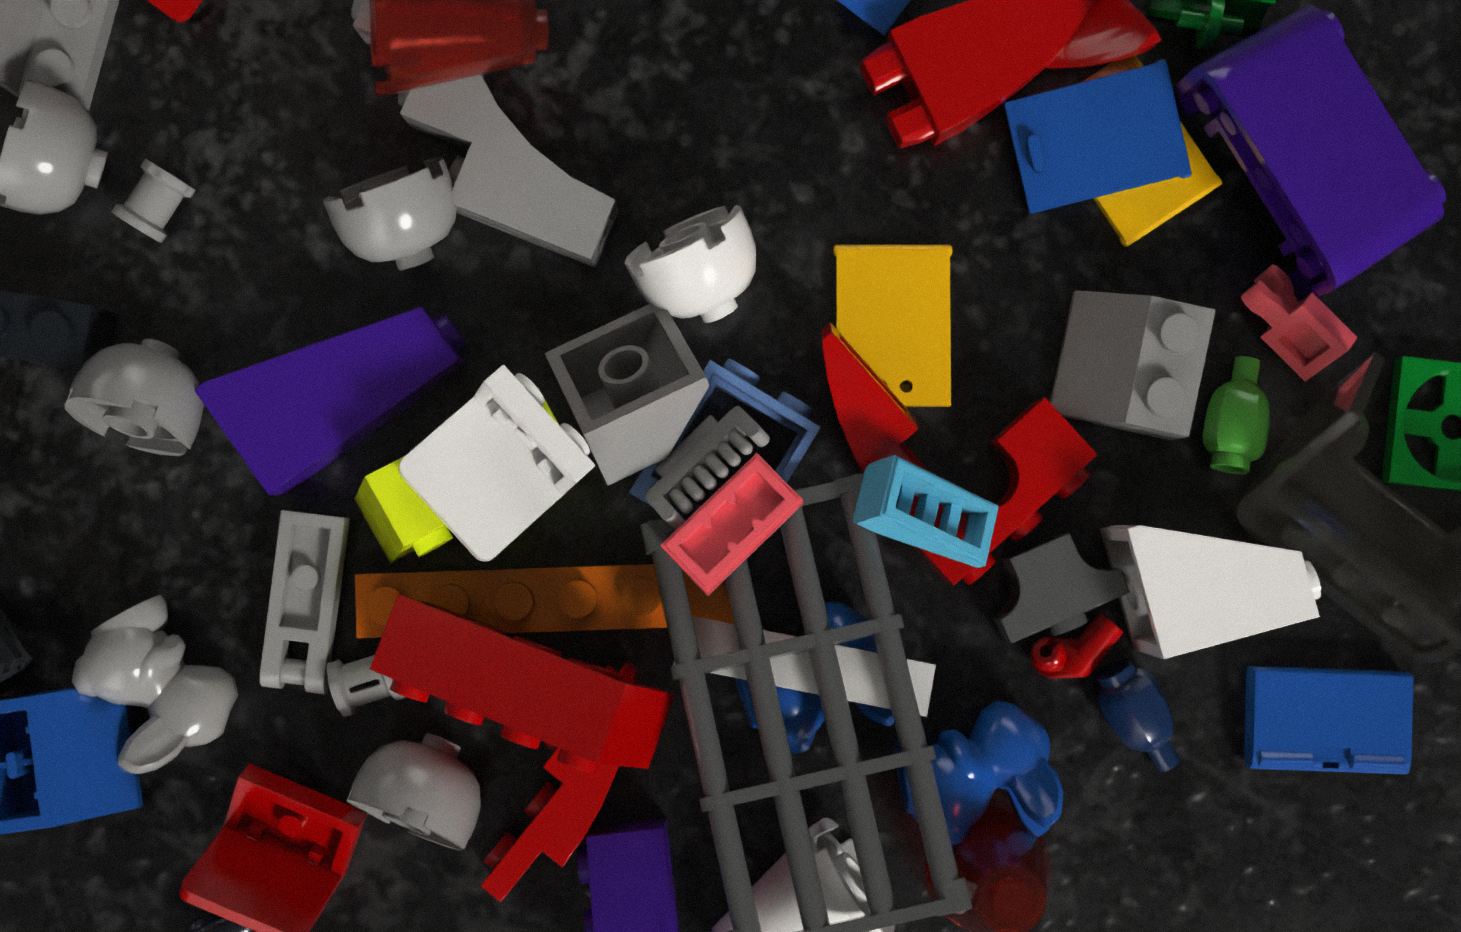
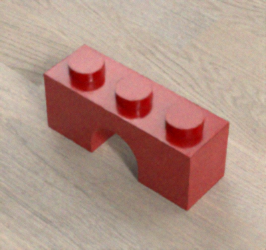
(1042, 459)

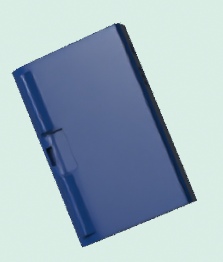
(1328, 719)

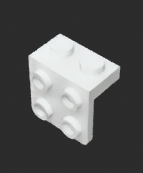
(496, 464)

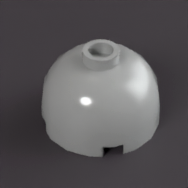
(49, 152)
(396, 214)
(140, 394)
(420, 790)

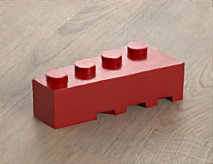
(521, 686)

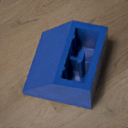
(62, 760)

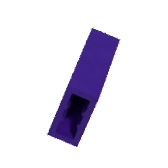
(327, 397)

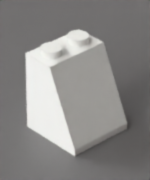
(1205, 588)

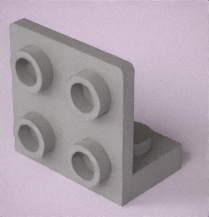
(54, 44)

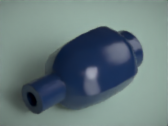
(1138, 711)

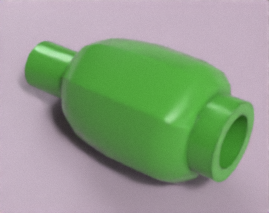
(1237, 420)

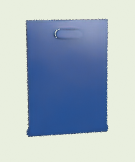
(1097, 137)

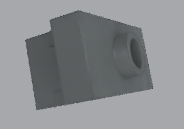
(1053, 589)

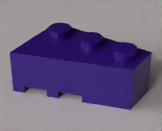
(628, 877)

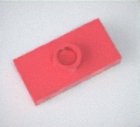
(732, 524)

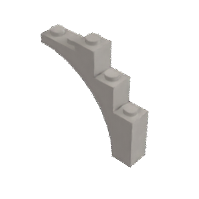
(503, 175)

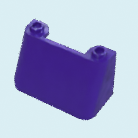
(1315, 147)

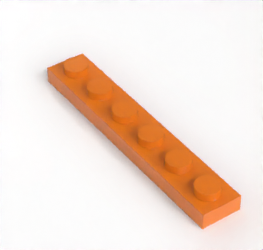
(536, 598)

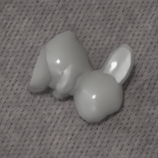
(140, 665)

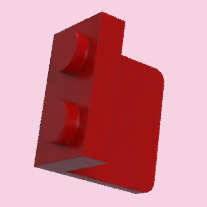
(275, 855)

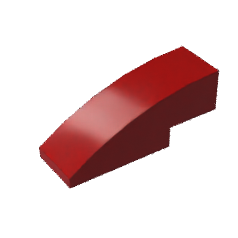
(866, 407)

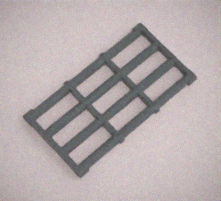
(850, 771)

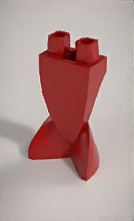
(984, 51)

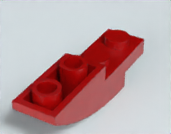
(557, 814)

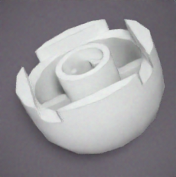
(697, 265)

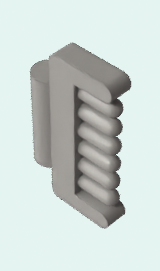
(697, 457)

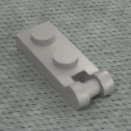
(304, 599)

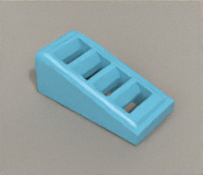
(887, 501)

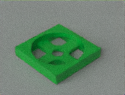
(1398, 462)

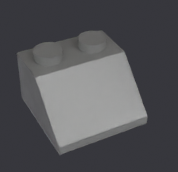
(1132, 362)
(630, 389)

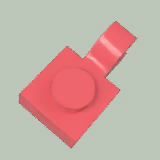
(1300, 332)

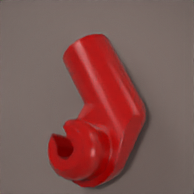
(1075, 656)

